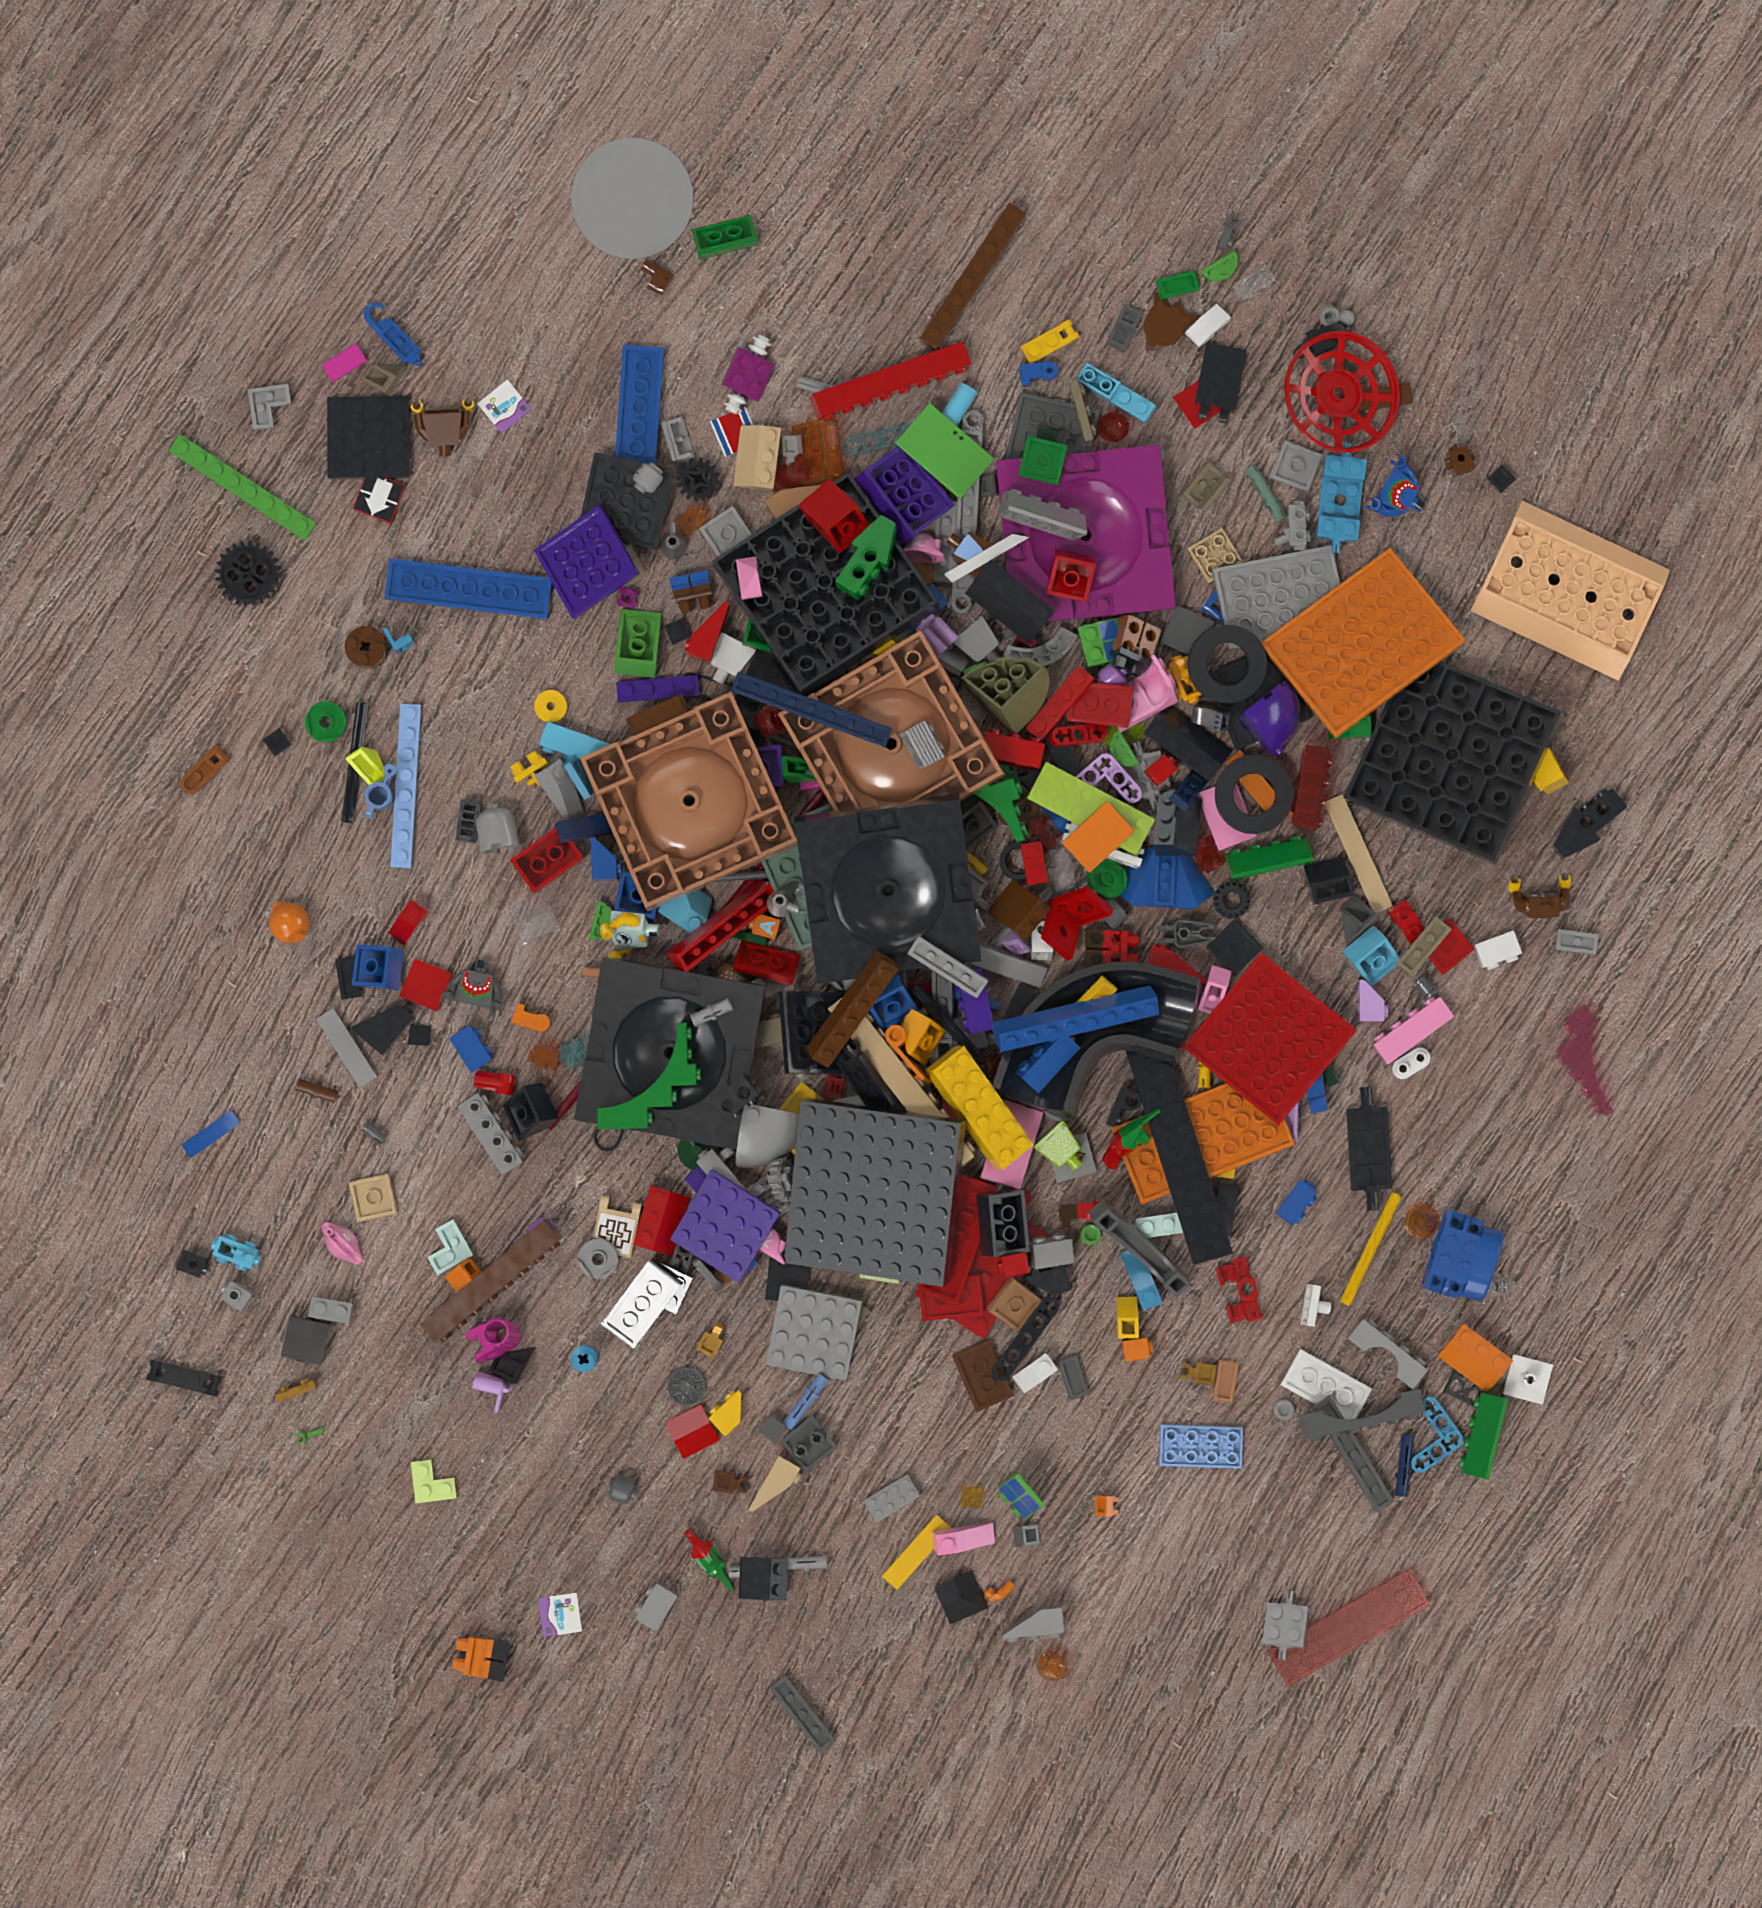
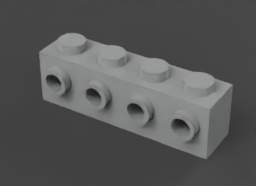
(490, 1134)

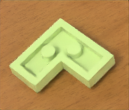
(428, 1489)

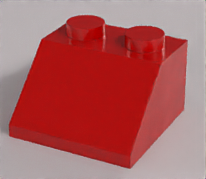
(1071, 575)

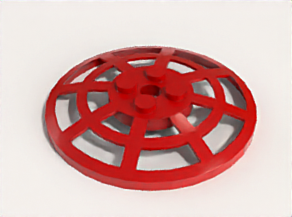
(1350, 387)

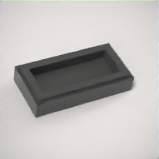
(1073, 1377)

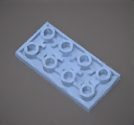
(1201, 1446)

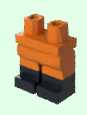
(476, 1657)

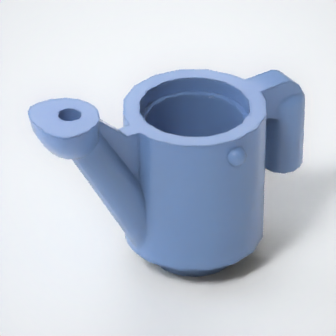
(378, 794)

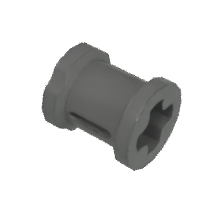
(1424, 987)

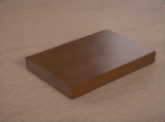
(976, 1372)

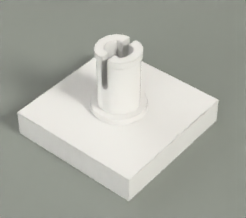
(1527, 1379)

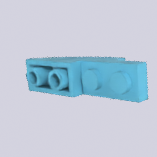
(1116, 393)

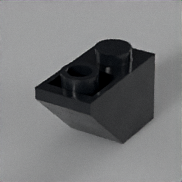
(1051, 1281)

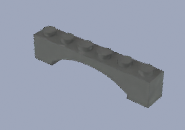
(1123, 1231)
(1405, 1404)

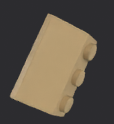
(757, 457)

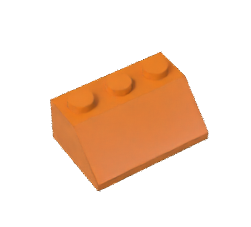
(1475, 1358)

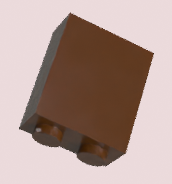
(1018, 910)

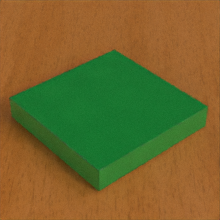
(1042, 460)

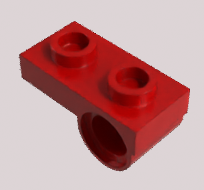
(1406, 920)

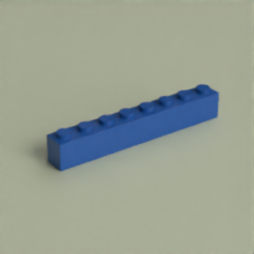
(1075, 1018)

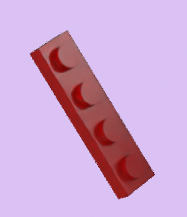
(1060, 703)

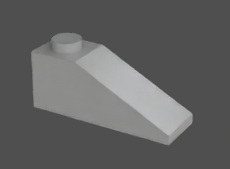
(560, 790)

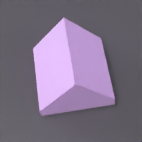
(1016, 944)

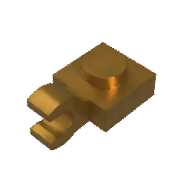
(711, 1342)

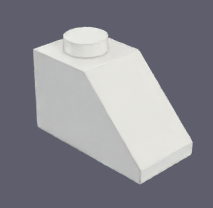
(1035, 1373)

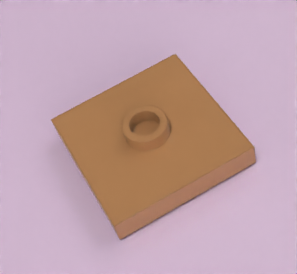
(1014, 1304)

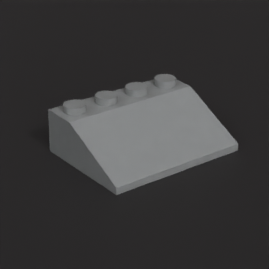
(1042, 515)

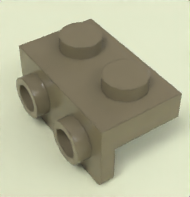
(1205, 486)

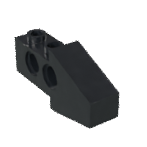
(1574, 836)

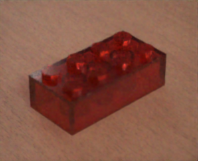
(1310, 788)

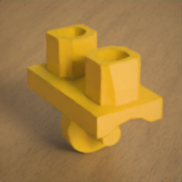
(521, 774)

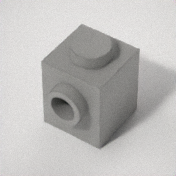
(236, 1295)

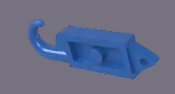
(393, 336)

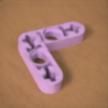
(1108, 773)

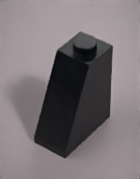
(384, 1028)

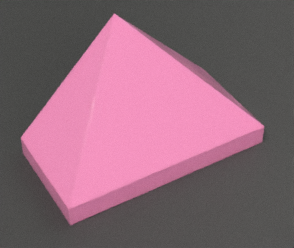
(749, 577)

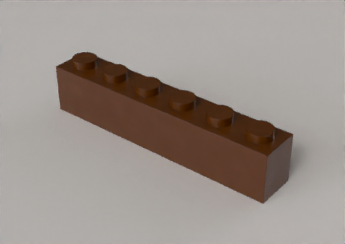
(852, 1008)

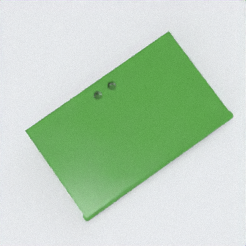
(943, 452)

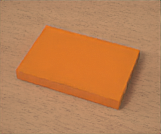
(1098, 836)

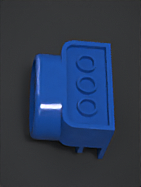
(1462, 1257)

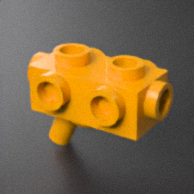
(1180, 675)

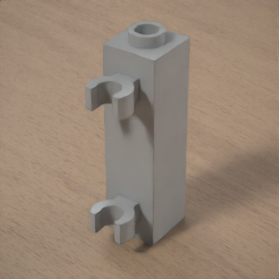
(711, 1160)

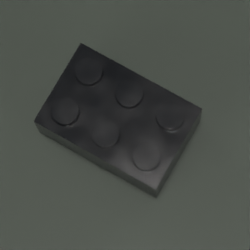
(1003, 1222)

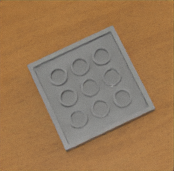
(813, 1332)

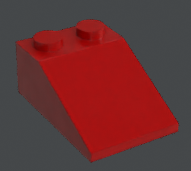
(705, 638)

